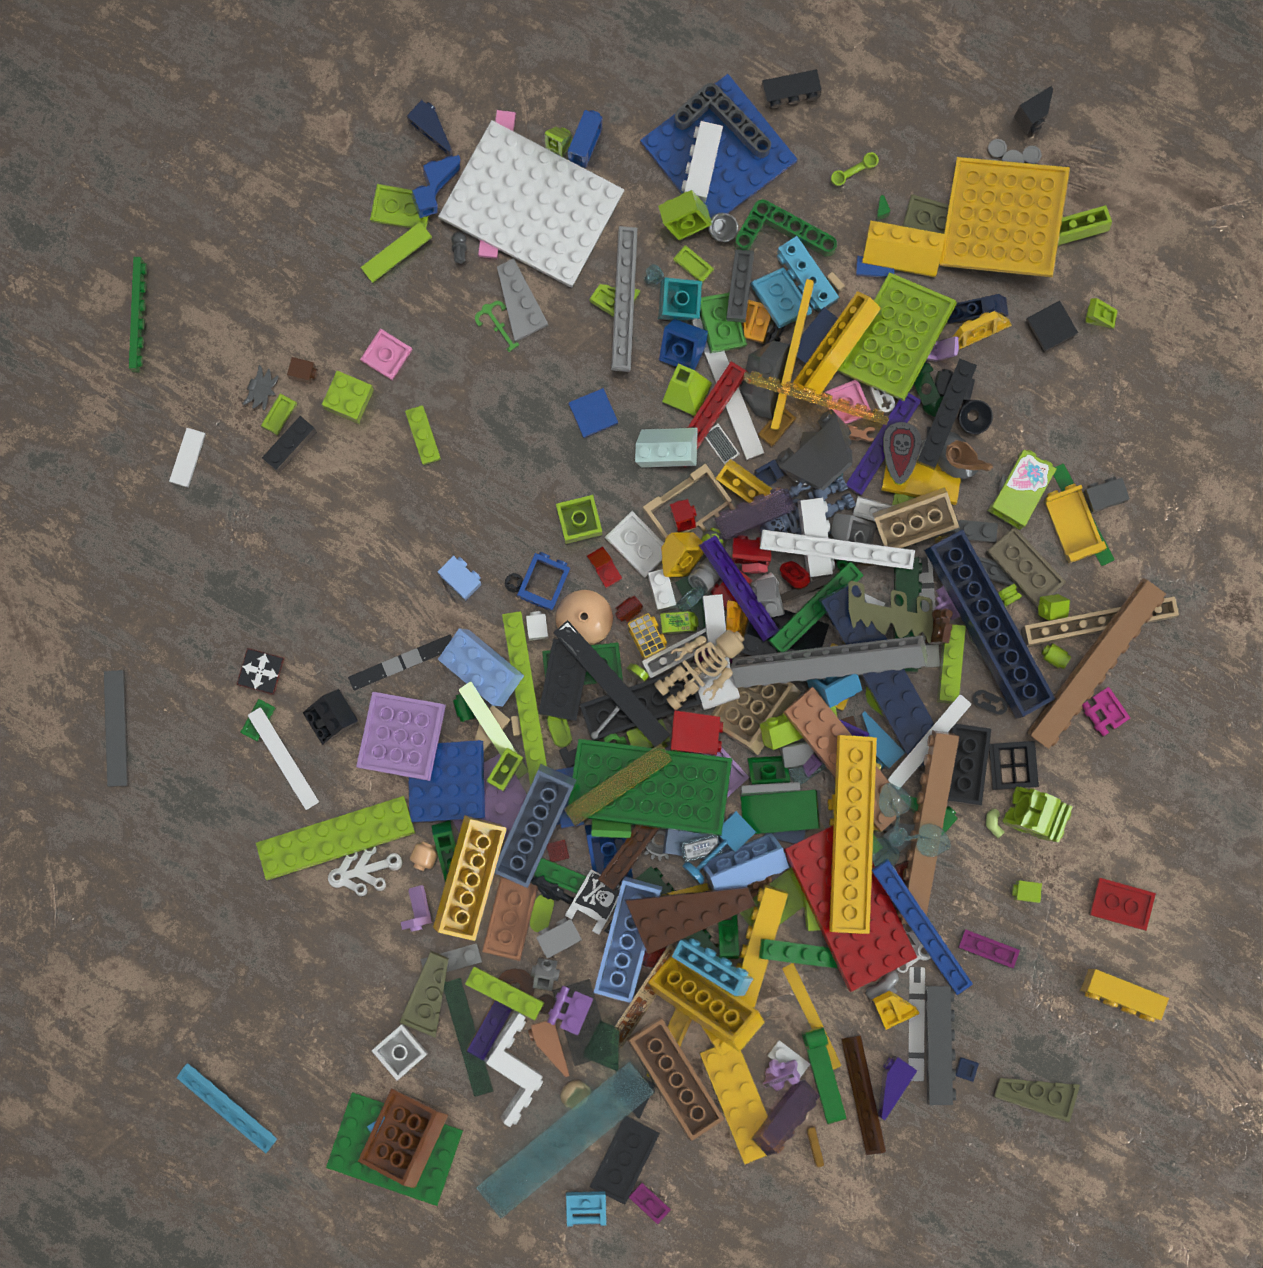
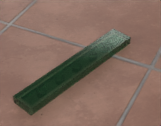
(465, 1032)

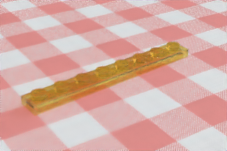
(809, 395)

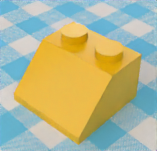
(680, 553)

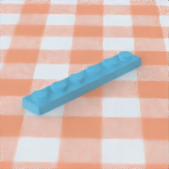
(226, 1108)

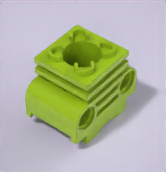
(1038, 814)

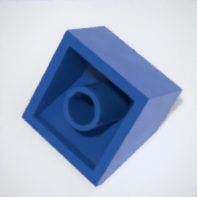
(682, 344)

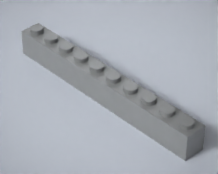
(829, 662)

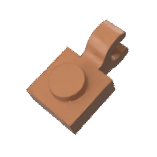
(857, 434)

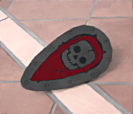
(901, 450)

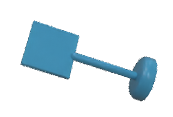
(735, 834)

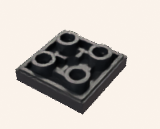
(1052, 326)

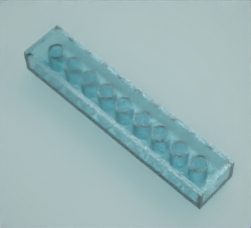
(565, 1139)

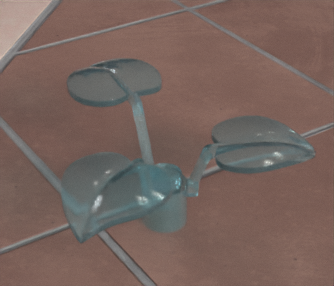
(930, 842)

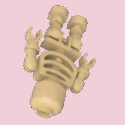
(728, 645)

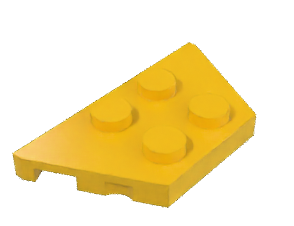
(981, 328)

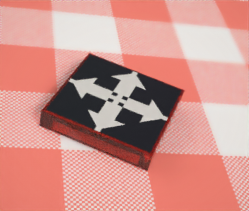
(260, 671)

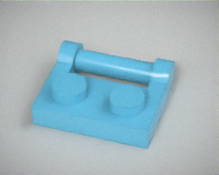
(585, 1204)

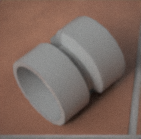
(704, 576)

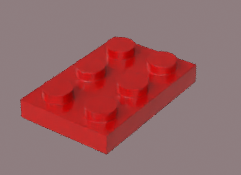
(1122, 904)

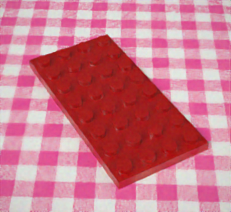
(858, 955)

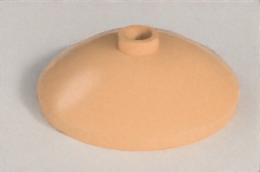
(597, 608)

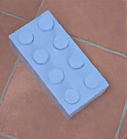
(481, 665)
(747, 865)

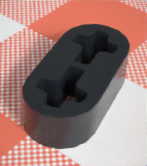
(991, 698)

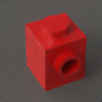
(683, 515)

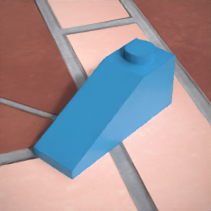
(887, 749)

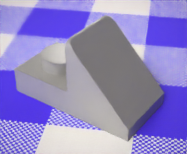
(769, 596)

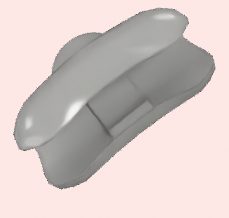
(885, 985)

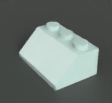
(666, 447)

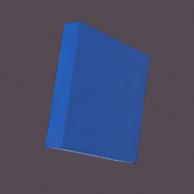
(593, 413)

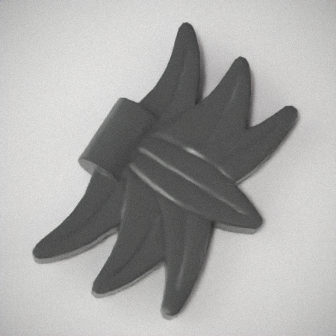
(260, 388)

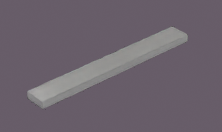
(624, 299)

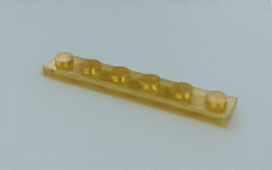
(618, 784)

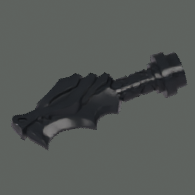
(551, 890)

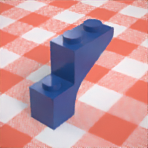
(437, 176)

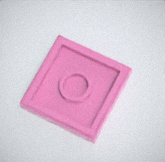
(386, 354)
(853, 392)

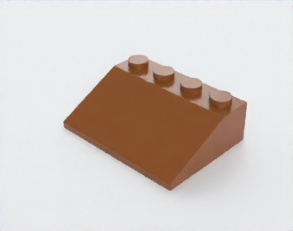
(403, 1139)

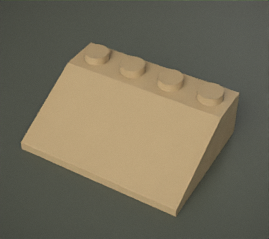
(756, 704)

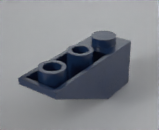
(974, 308)

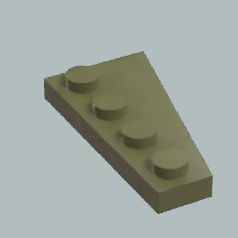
(425, 1001)
(1046, 1098)

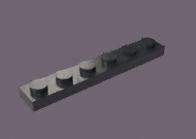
(946, 414)

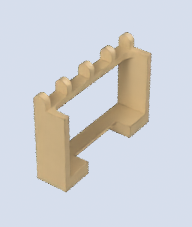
(694, 477)

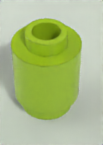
(1055, 656)

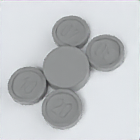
(997, 149)

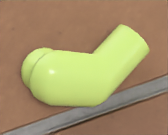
(992, 822)

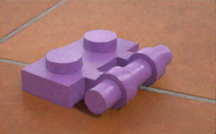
(576, 1012)

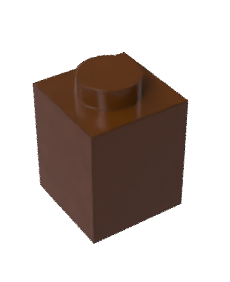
(302, 370)

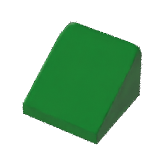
(883, 209)

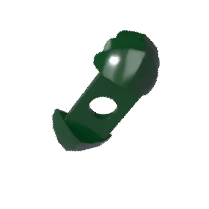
(933, 399)

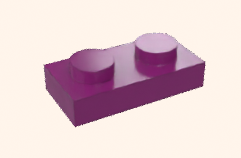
(649, 1203)

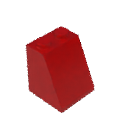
(696, 733)

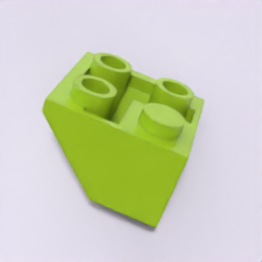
(687, 390)

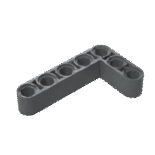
(725, 116)

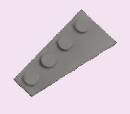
(521, 305)

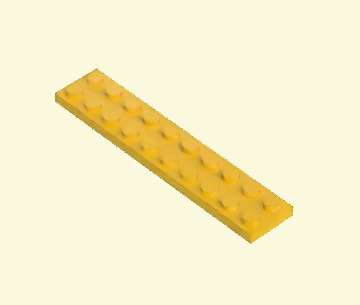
(853, 834)

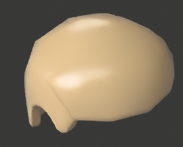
(574, 1092)

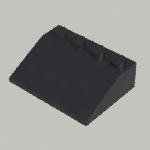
(810, 639)

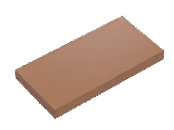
(510, 919)

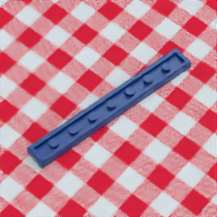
(921, 926)

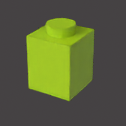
(1053, 607)
(1027, 891)

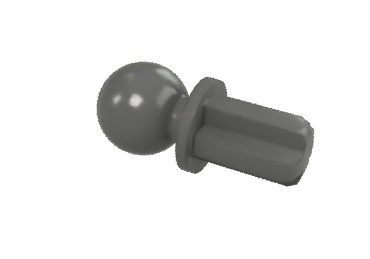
(459, 247)

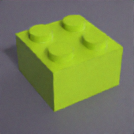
(685, 215)
(347, 397)
(579, 519)

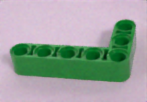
(784, 228)
(815, 1044)

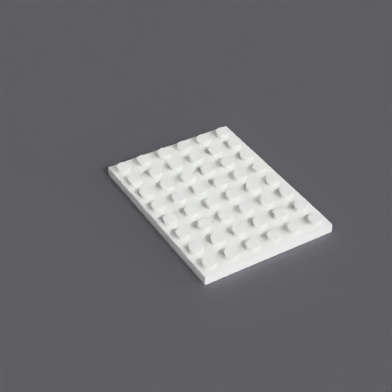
(531, 204)

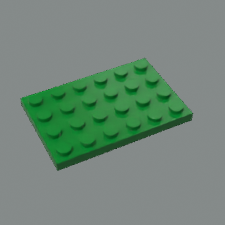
(354, 1135)

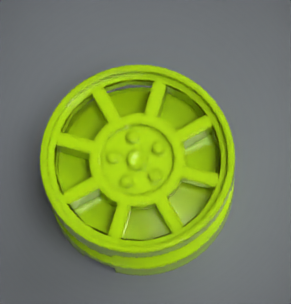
(1009, 595)

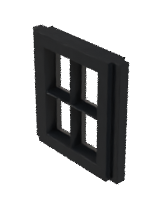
(1031, 765)

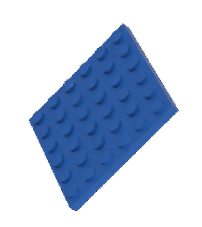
(736, 169)

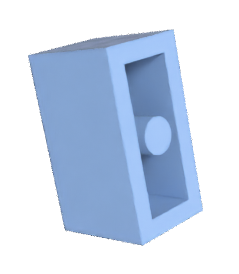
(459, 577)

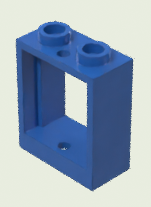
(585, 138)
(535, 599)

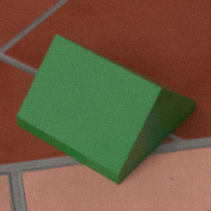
(767, 770)

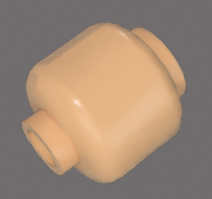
(423, 856)

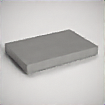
(749, 790)

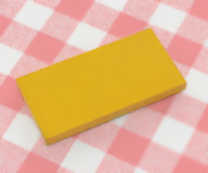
(923, 481)

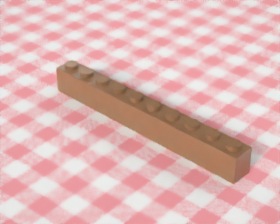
(1096, 663)
(931, 810)

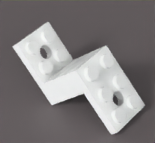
(514, 1069)

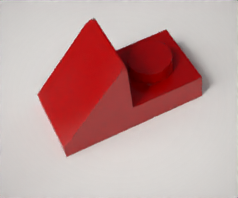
(604, 567)

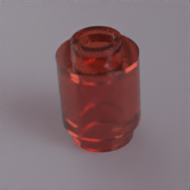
(628, 609)

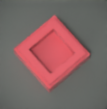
(755, 568)

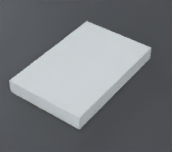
(636, 544)

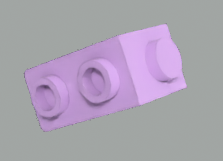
(944, 349)
(420, 910)

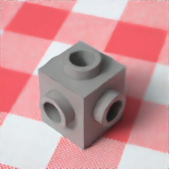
(545, 974)

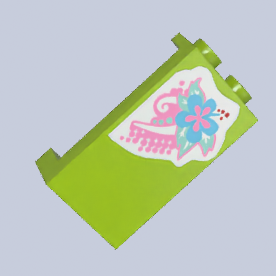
(1022, 489)

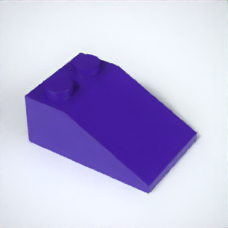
(894, 1082)

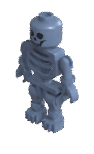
(782, 523)

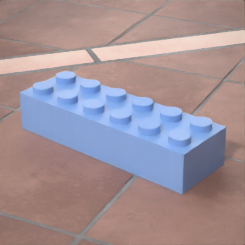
(624, 947)

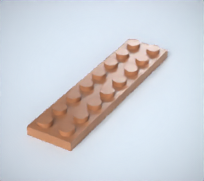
(820, 730)

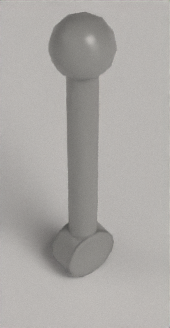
(594, 735)

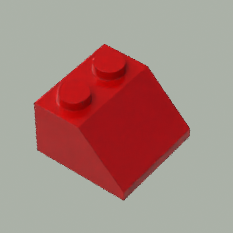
(749, 552)

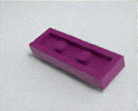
(988, 948)

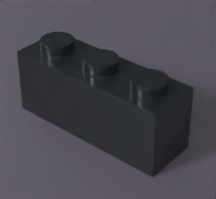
(791, 88)
(289, 444)

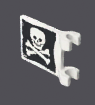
(594, 900)

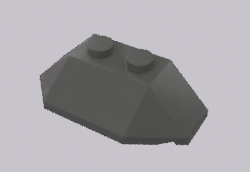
(769, 361)

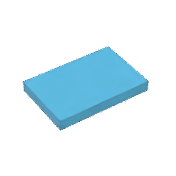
(779, 296)

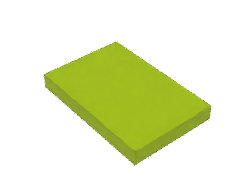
(395, 207)

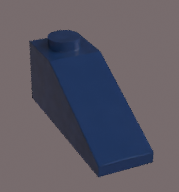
(426, 121)

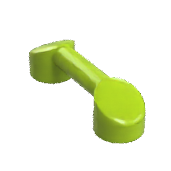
(869, 161)

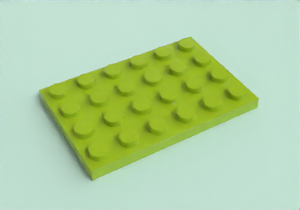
(898, 337)

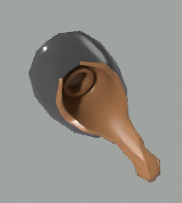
(960, 458)

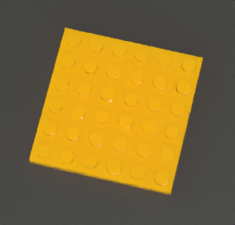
(1005, 216)

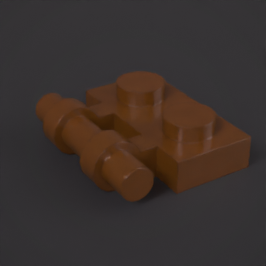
(941, 627)

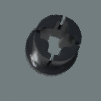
(511, 587)

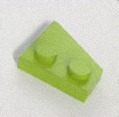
(605, 296)

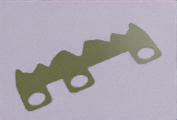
(897, 615)

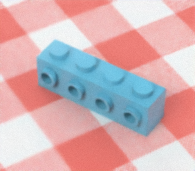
(803, 267)
(712, 967)

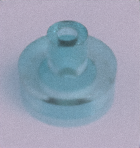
(654, 274)

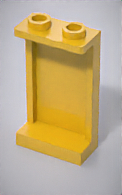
(1074, 523)

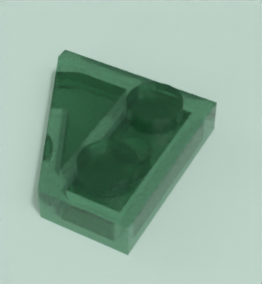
(604, 1046)

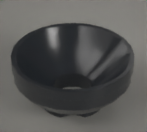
(983, 420)

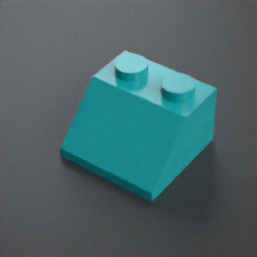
(679, 299)

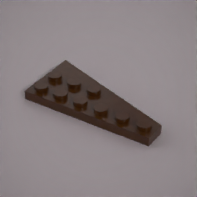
(676, 916)

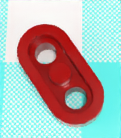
(795, 574)

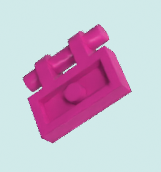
(1110, 708)

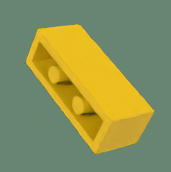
(742, 481)

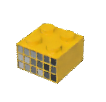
(646, 636)

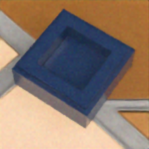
(966, 1069)

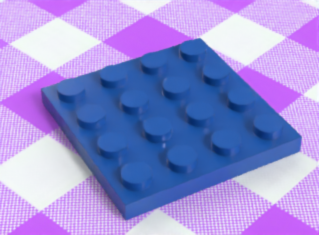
(454, 785)

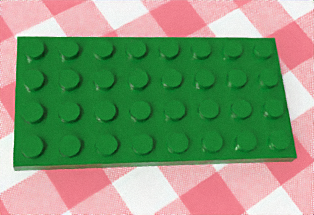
(680, 796)

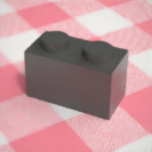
(1106, 495)

